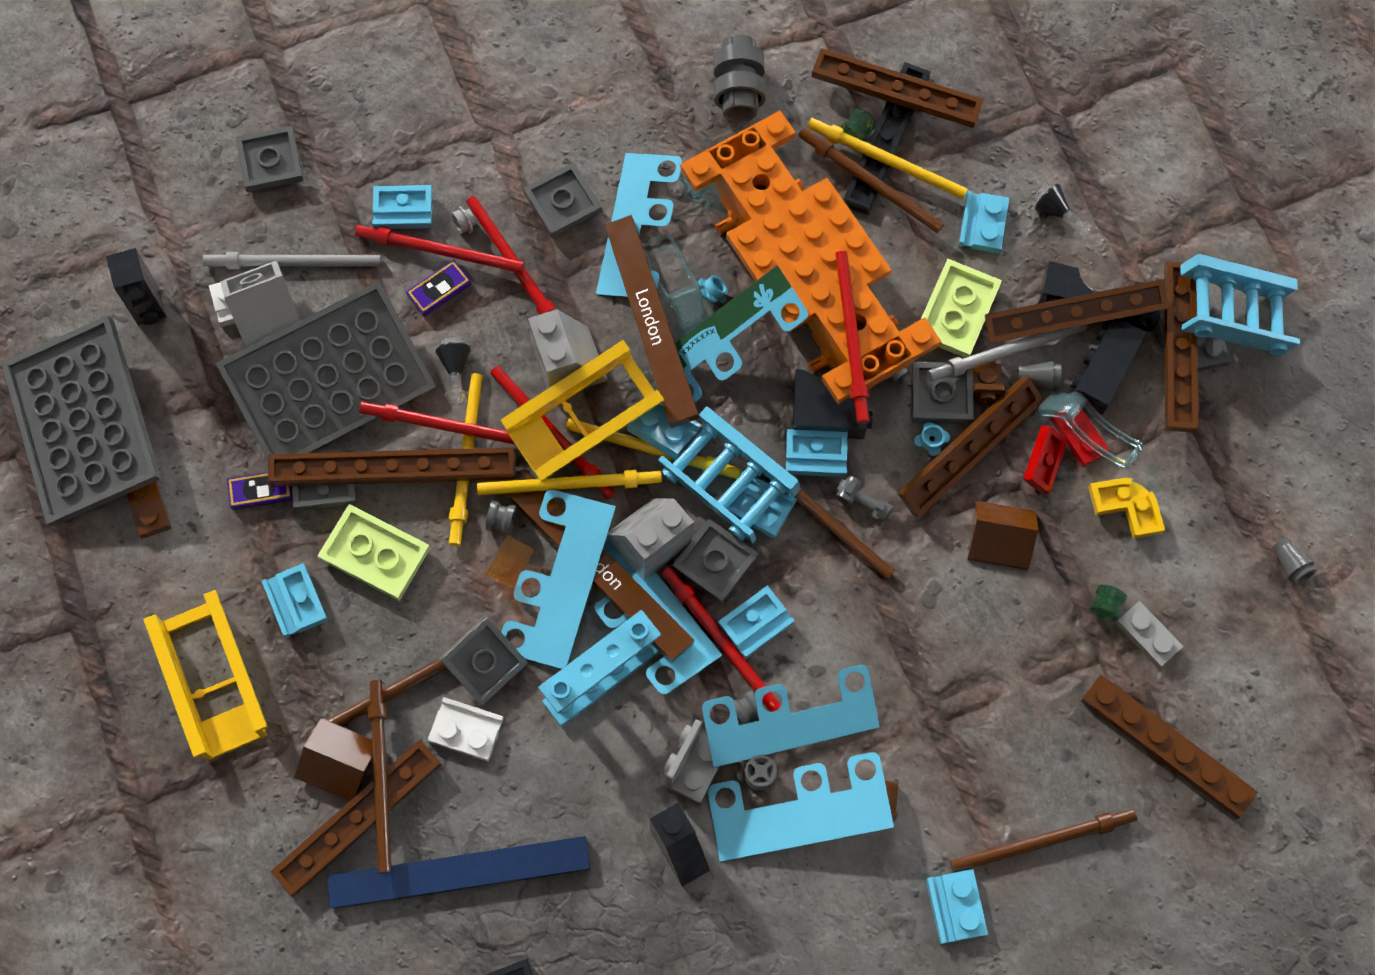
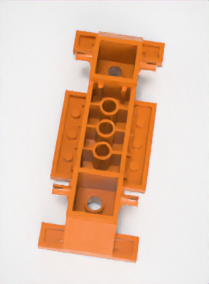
(801, 235)

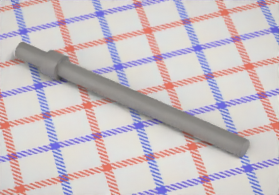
(234, 260)
(957, 366)

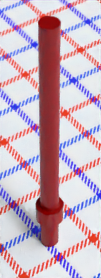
(386, 237)
(532, 289)
(859, 390)
(521, 398)
(391, 413)
(686, 595)

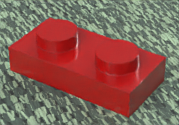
(1083, 453)
(1045, 459)

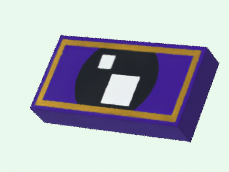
(438, 288)
(254, 491)

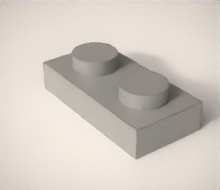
(1149, 634)

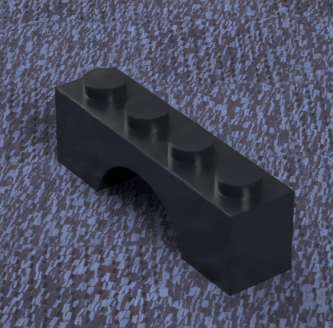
(1065, 281)

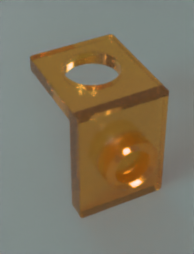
(509, 562)

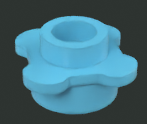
(713, 289)
(932, 430)

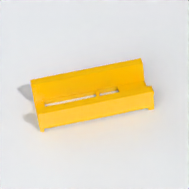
(535, 438)
(228, 729)

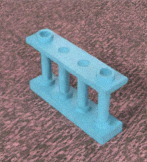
(1252, 282)
(736, 445)
(600, 668)

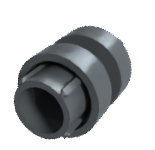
(739, 80)

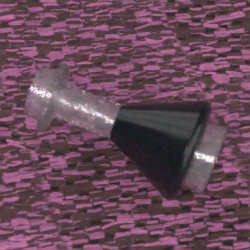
(1052, 201)
(453, 355)

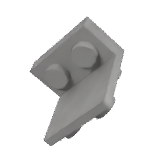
(692, 768)

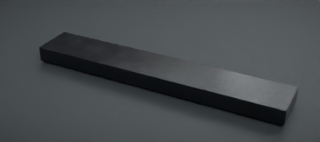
(887, 137)

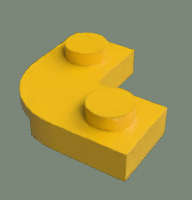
(1127, 496)

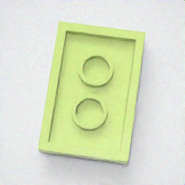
(959, 306)
(374, 552)

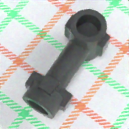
(850, 491)

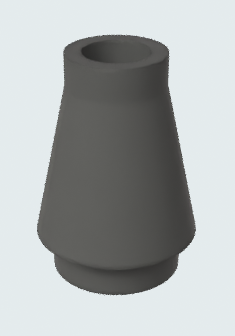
(1043, 375)
(1294, 561)

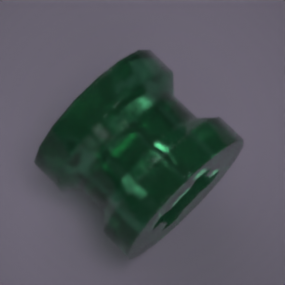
(859, 124)
(1108, 602)

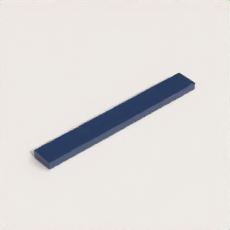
(458, 872)

